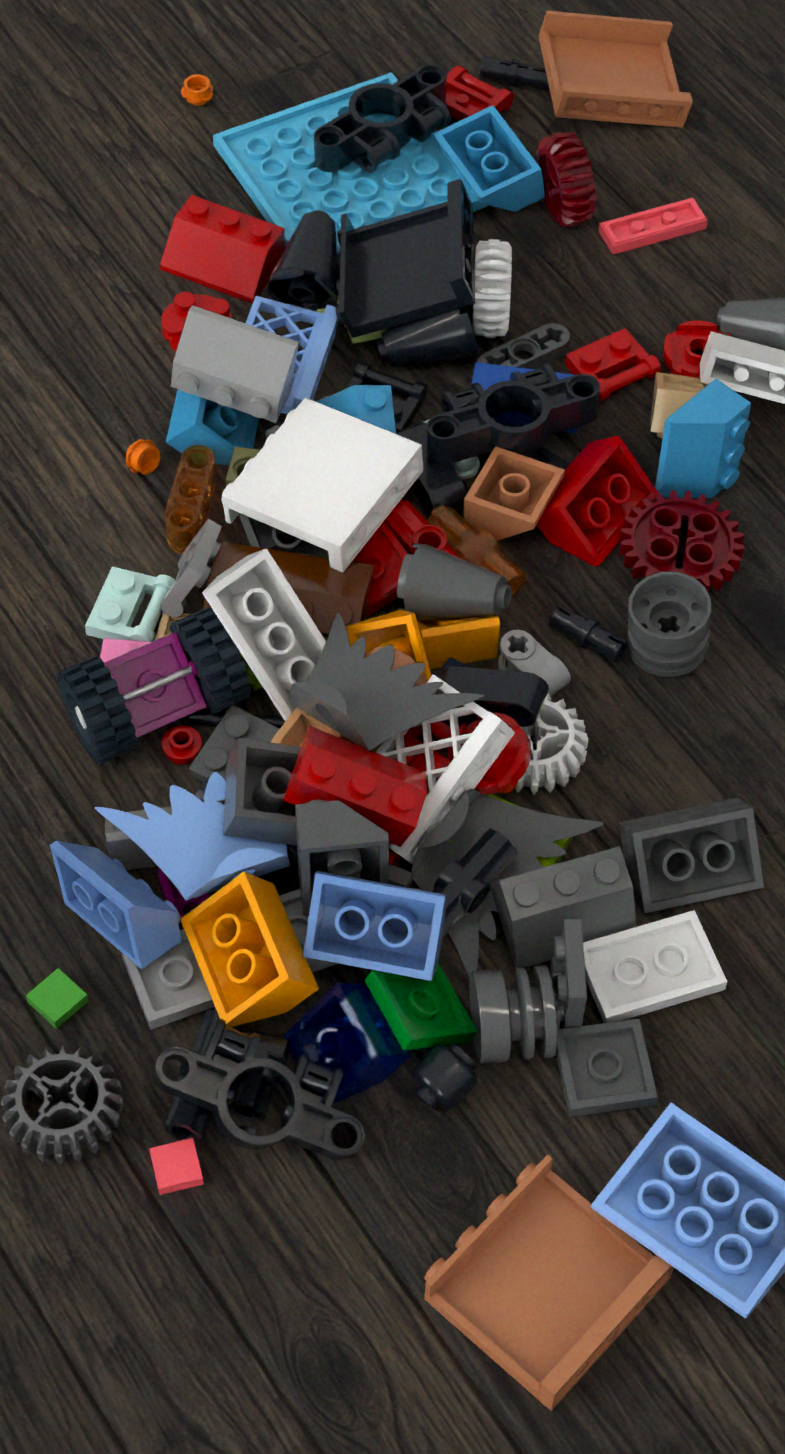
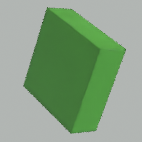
(57, 998)

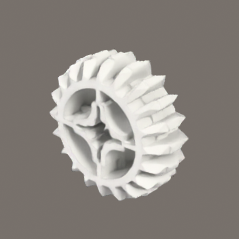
(492, 288)
(559, 747)

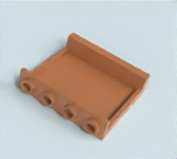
(611, 69)
(544, 1283)

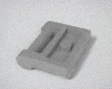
(192, 568)

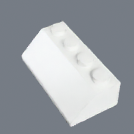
(267, 625)

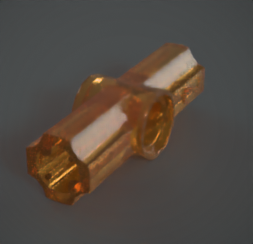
(476, 546)

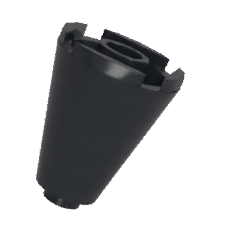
(308, 265)
(430, 340)

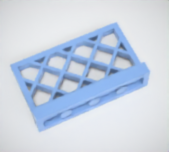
(315, 350)

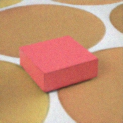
(176, 1166)

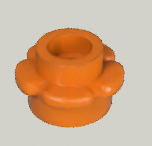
(197, 89)
(142, 456)

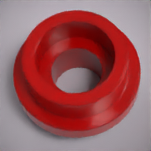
(183, 753)

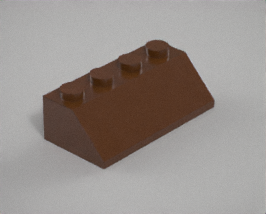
(315, 583)

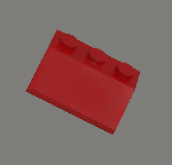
(222, 248)
(594, 500)
(364, 780)

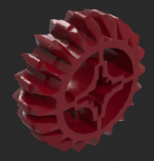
(566, 179)

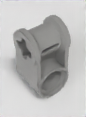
(532, 659)

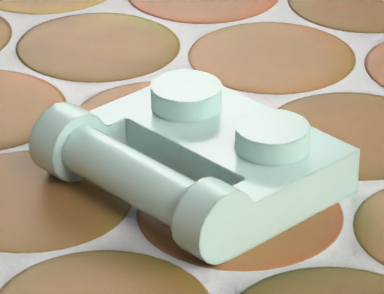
(120, 603)

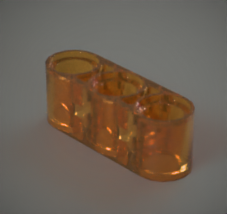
(190, 496)

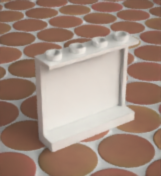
(326, 480)

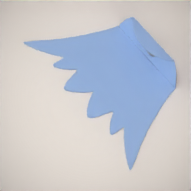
(192, 843)

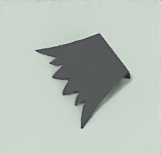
(363, 695)
(464, 825)

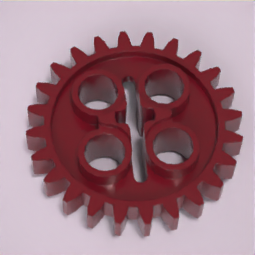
(711, 542)

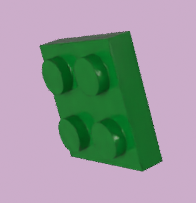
(421, 1009)

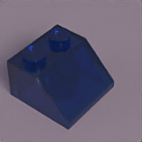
(349, 1033)

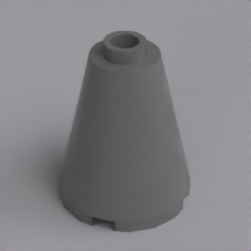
(755, 321)
(449, 587)

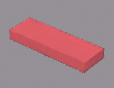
(652, 226)

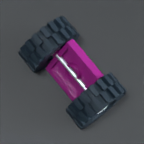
(153, 685)

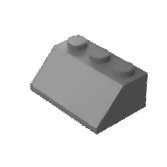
(234, 364)

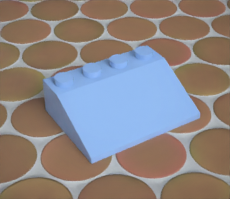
(702, 1209)

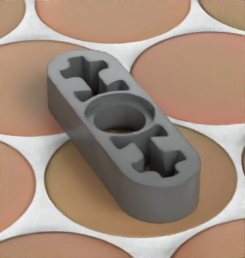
(532, 343)

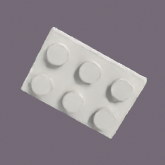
(651, 967)

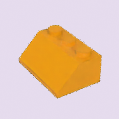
(248, 952)

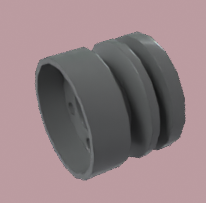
(669, 624)
(513, 1014)

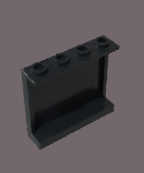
(407, 265)

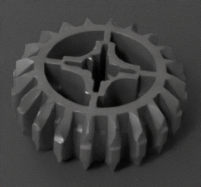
(58, 1081)

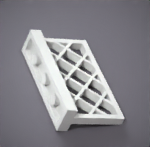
(462, 773)

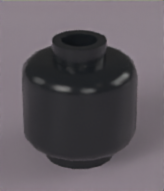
(445, 1076)

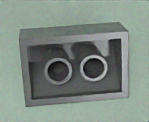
(337, 842)
(692, 854)
(583, 888)

